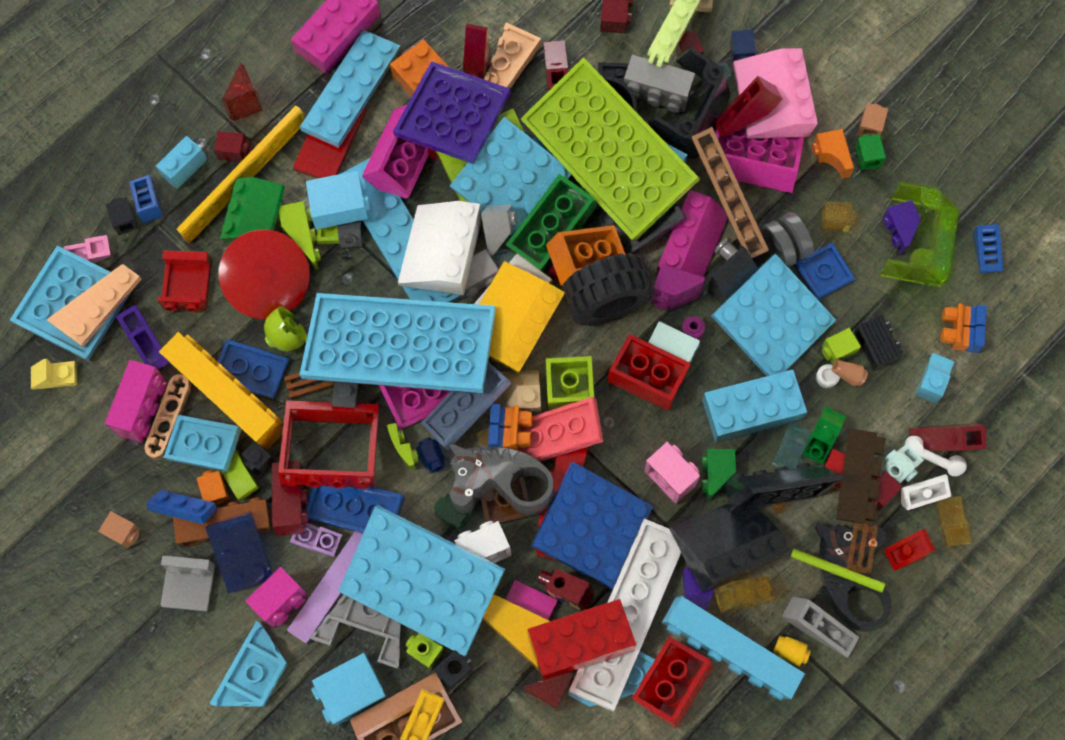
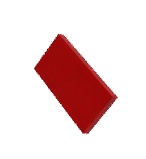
(323, 159)

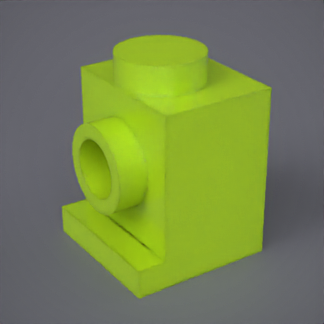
(428, 657)

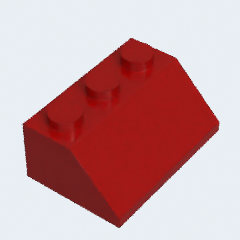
(648, 372)
(673, 682)

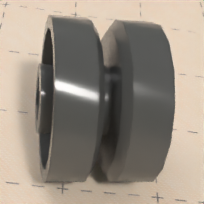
(788, 239)

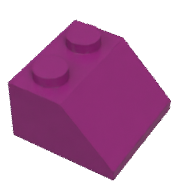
(675, 288)

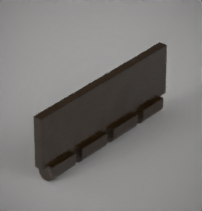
(857, 472)

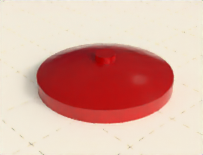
(263, 273)

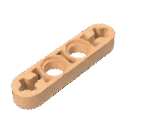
(166, 416)

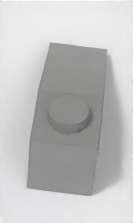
(820, 625)

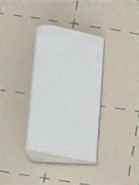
(925, 492)

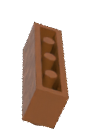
(192, 533)

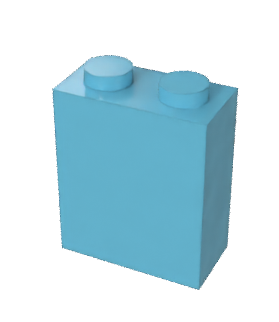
(337, 199)
(348, 690)

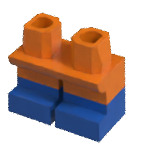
(968, 327)
(505, 427)

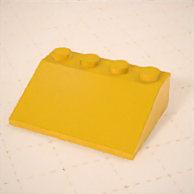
(522, 313)

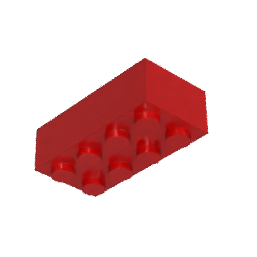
(581, 639)

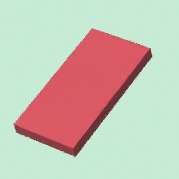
(564, 430)

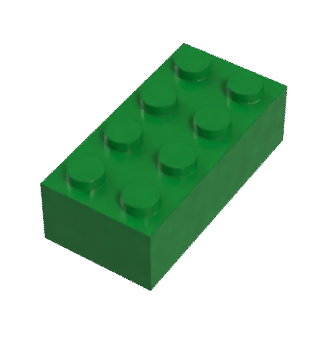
(559, 210)

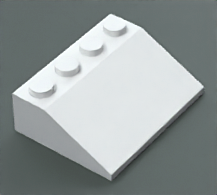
(441, 247)

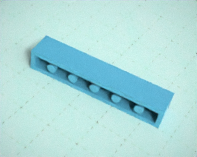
(733, 648)

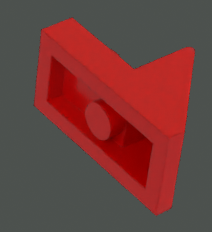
(909, 550)

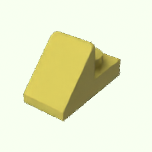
(52, 375)

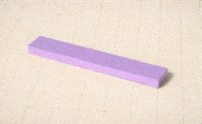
(325, 594)

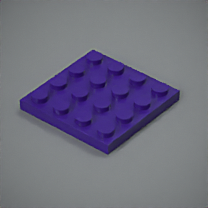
(452, 112)

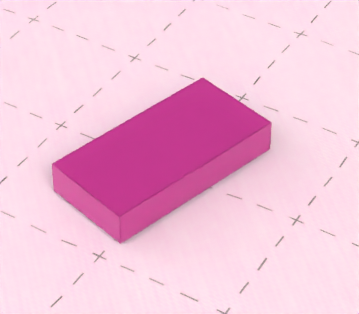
(531, 600)

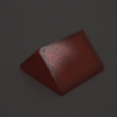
(240, 96)
(550, 691)

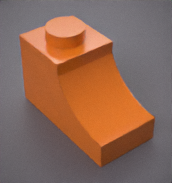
(833, 149)

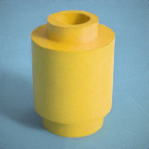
(791, 650)

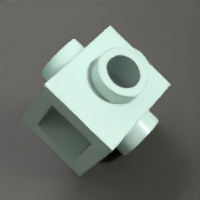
(902, 464)

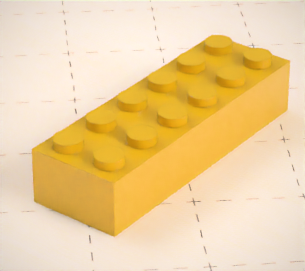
(223, 389)

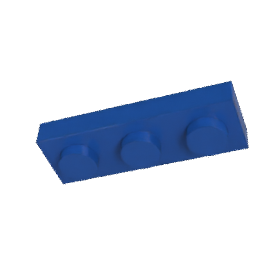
(181, 506)

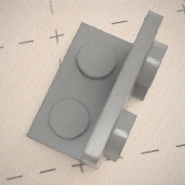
(187, 583)

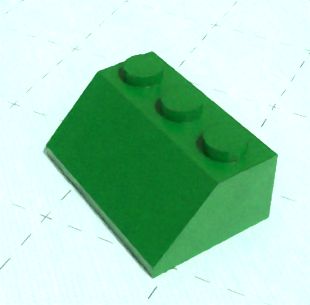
(252, 207)

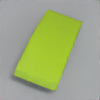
(405, 451)
(240, 477)

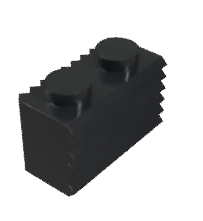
(878, 342)

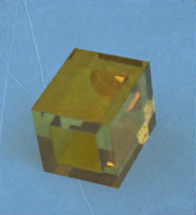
(837, 216)

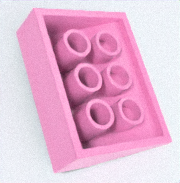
(787, 71)

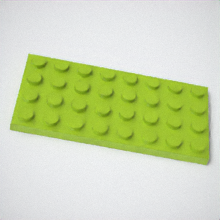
(609, 149)

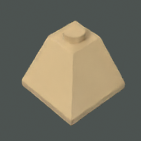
(522, 391)

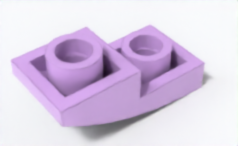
(318, 540)

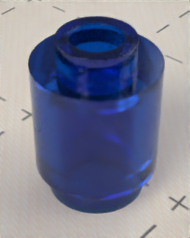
(431, 455)

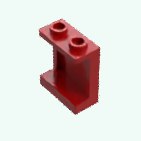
(185, 280)

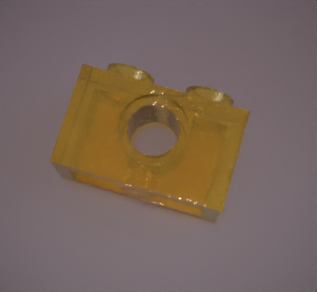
(744, 594)

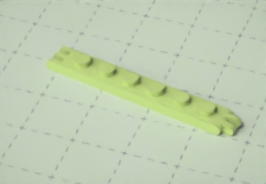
(672, 31)

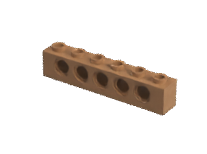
(729, 192)

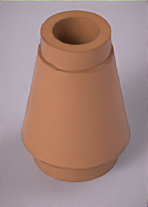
(850, 372)

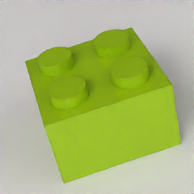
(568, 380)

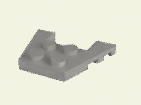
(364, 618)

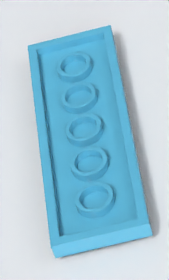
(350, 88)

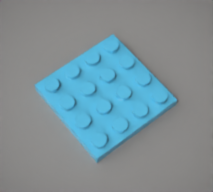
(509, 172)
(58, 284)
(773, 317)

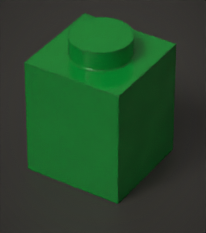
(869, 152)

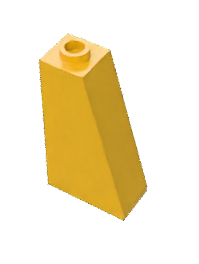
(512, 624)

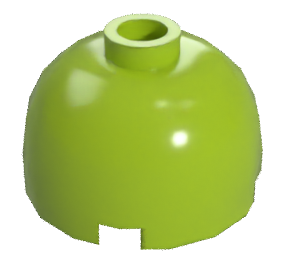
(283, 331)

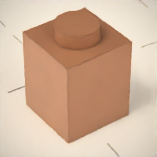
(872, 120)
(119, 530)

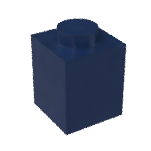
(742, 44)

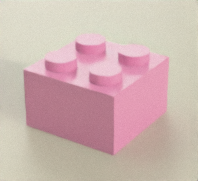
(672, 472)

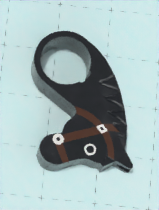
(835, 548)

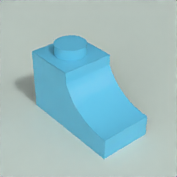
(935, 378)

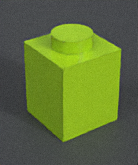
(840, 346)

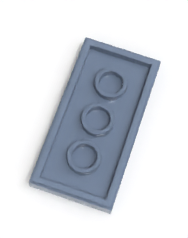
(461, 409)

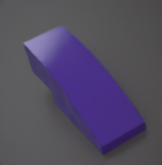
(142, 337)

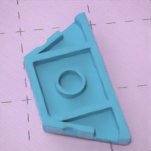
(252, 672)

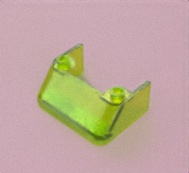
(933, 264)

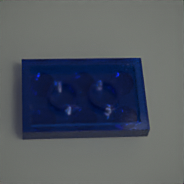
(239, 552)

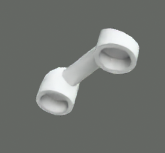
(955, 465)

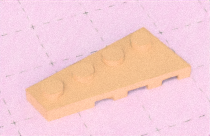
(512, 55)
(93, 307)

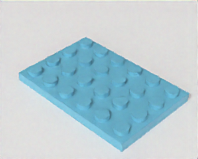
(421, 580)

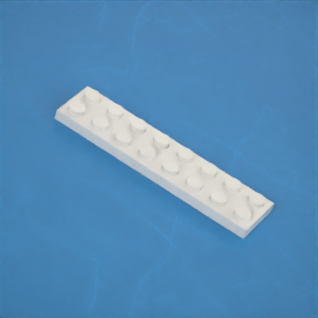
(640, 591)

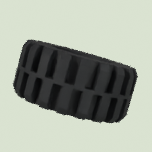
(608, 289)

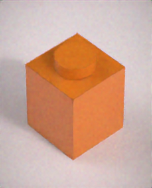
(213, 487)

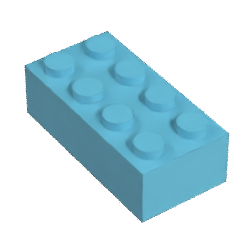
(754, 406)

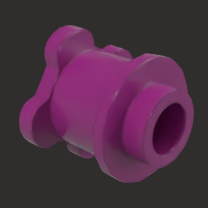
(695, 322)

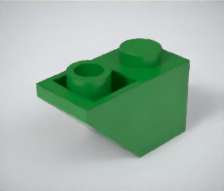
(824, 435)
(719, 468)

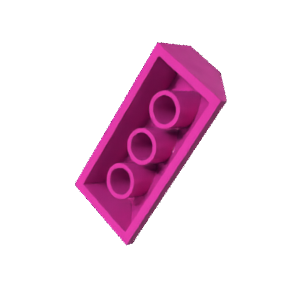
(395, 161)
(696, 237)

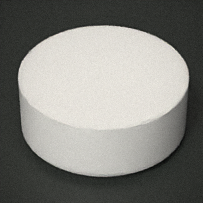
(826, 377)

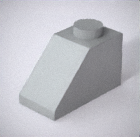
(497, 225)

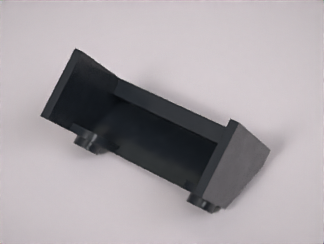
(709, 111)

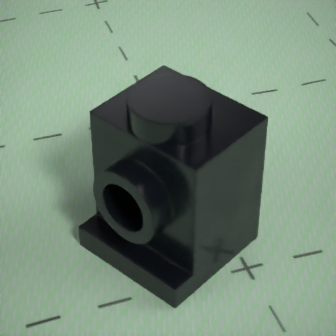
(257, 459)

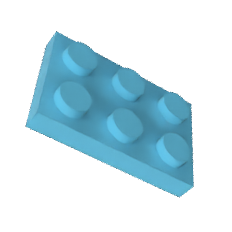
(202, 443)

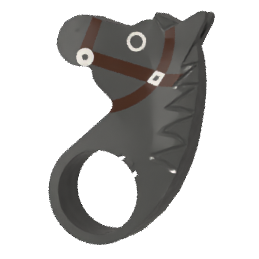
(496, 468)

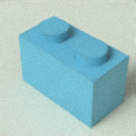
(181, 162)

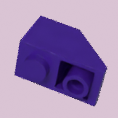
(902, 223)

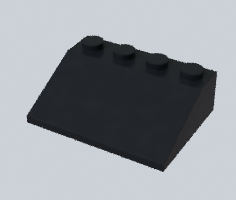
(779, 486)
(727, 544)

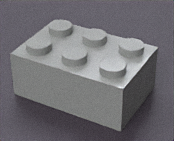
(657, 85)

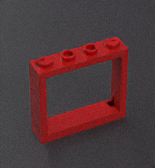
(327, 413)

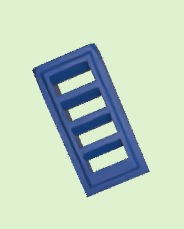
(150, 210)
(995, 239)

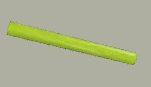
(838, 570)

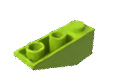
(296, 225)

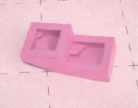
(93, 249)

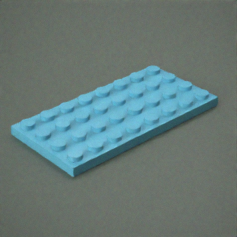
(399, 342)

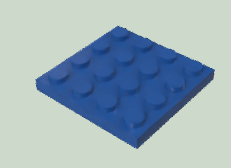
(591, 525)

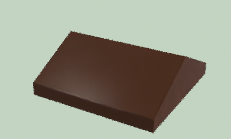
(498, 509)

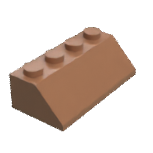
(390, 717)

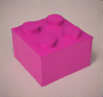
(277, 598)

